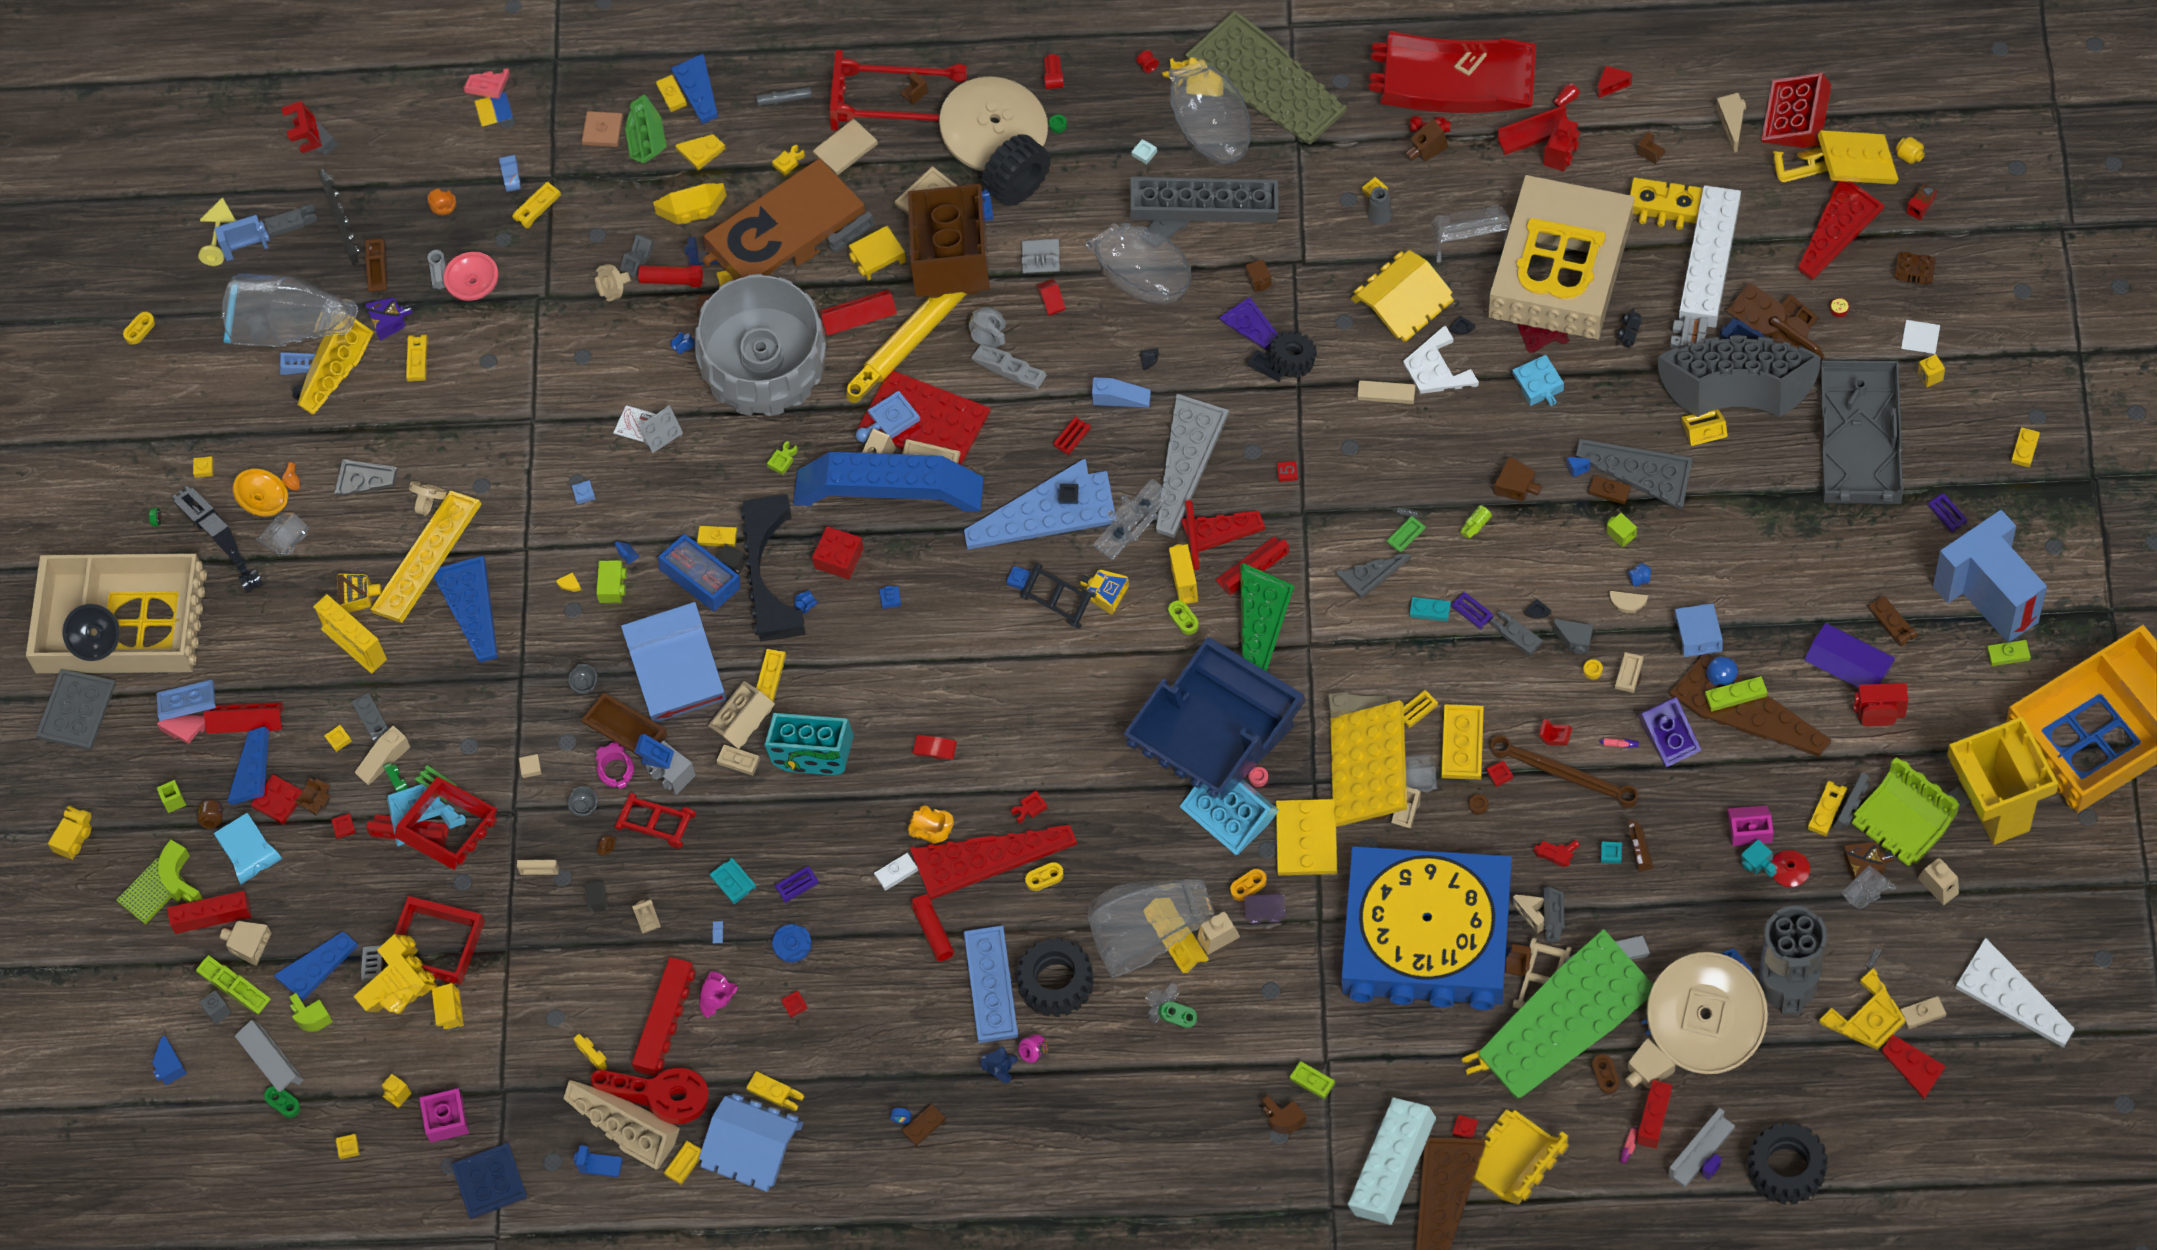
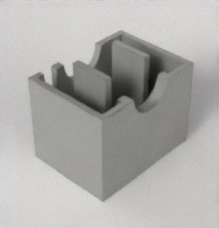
(678, 774)

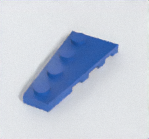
(696, 86)
(251, 771)
(312, 969)

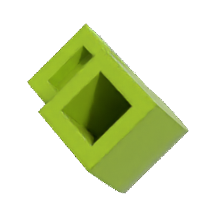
(309, 1018)

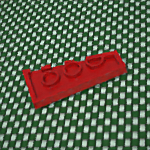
(1224, 529)

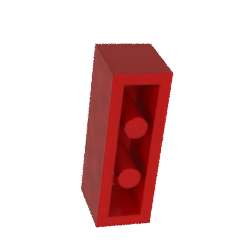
(1654, 1114)

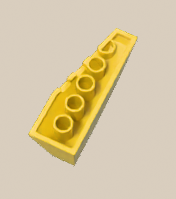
(332, 364)

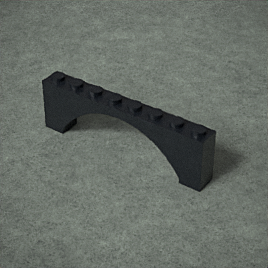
(773, 617)

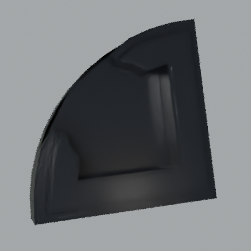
(1462, 326)
(1149, 358)
(1537, 610)

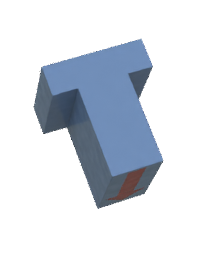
(1992, 577)
(673, 662)

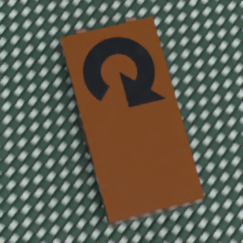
(783, 223)

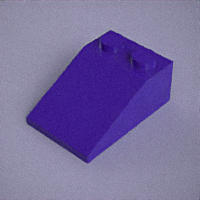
(1669, 731)

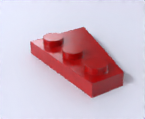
(1913, 1064)

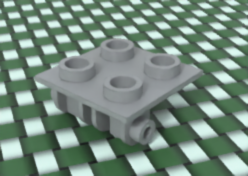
(1040, 256)
(660, 429)

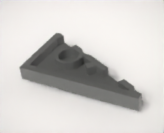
(1368, 576)

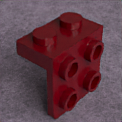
(1537, 338)

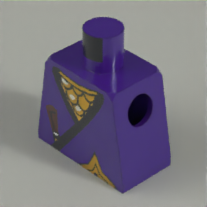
(388, 316)

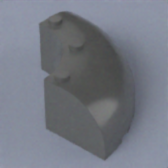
(1738, 374)

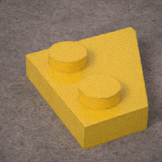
(701, 150)

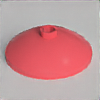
(467, 269)

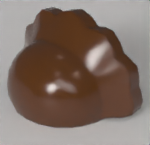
(606, 845)

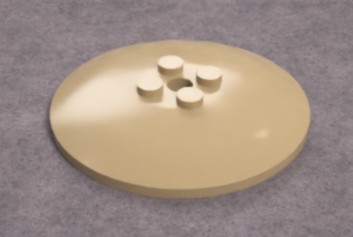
(967, 117)
(1735, 1009)

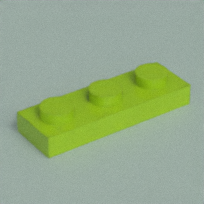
(1736, 693)

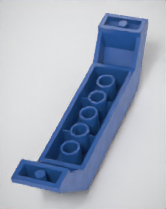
(889, 477)

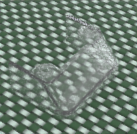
(1468, 225)

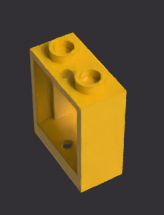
(1183, 573)

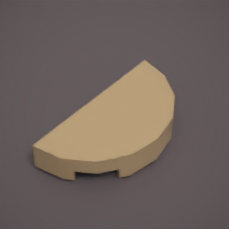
(1627, 601)

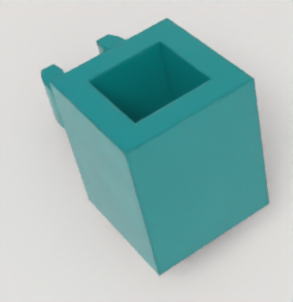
(1758, 858)

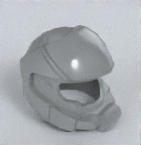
(986, 322)

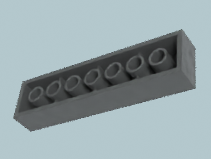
(1203, 199)

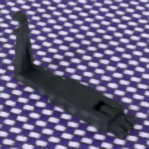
(206, 518)

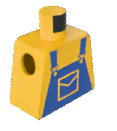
(1108, 587)

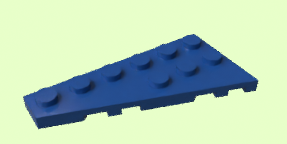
(468, 596)

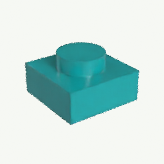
(1611, 852)

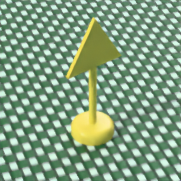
(218, 213)

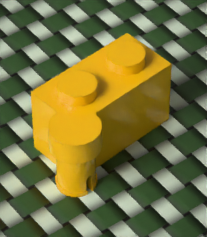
(71, 833)

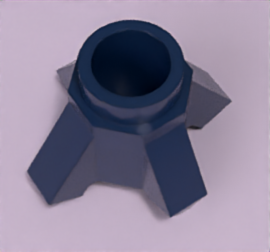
(999, 1064)

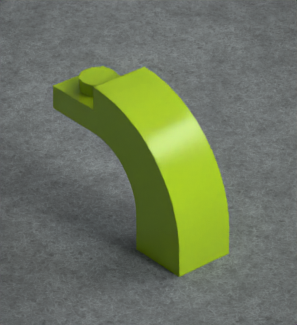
(169, 868)

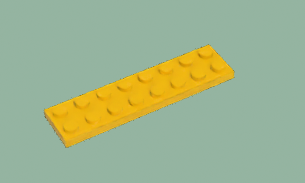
(426, 556)

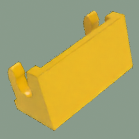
(447, 1006)

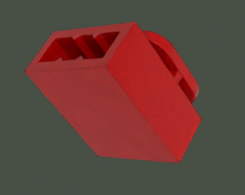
(1881, 703)

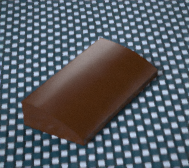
(621, 723)

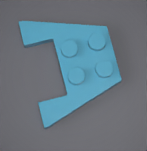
(402, 801)

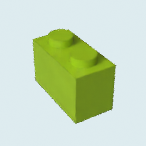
(610, 581)

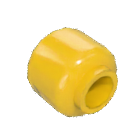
(1910, 150)

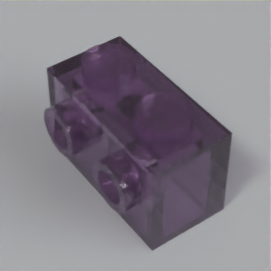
(1264, 907)

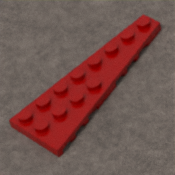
(964, 863)

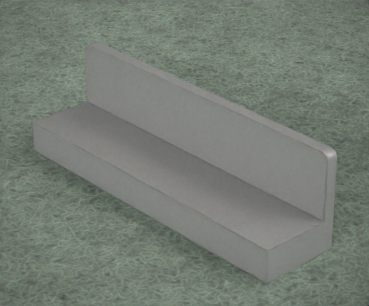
(268, 1056)

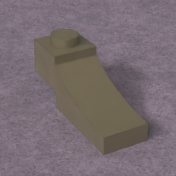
(1346, 703)

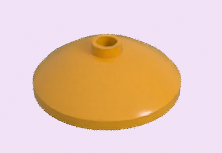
(260, 492)

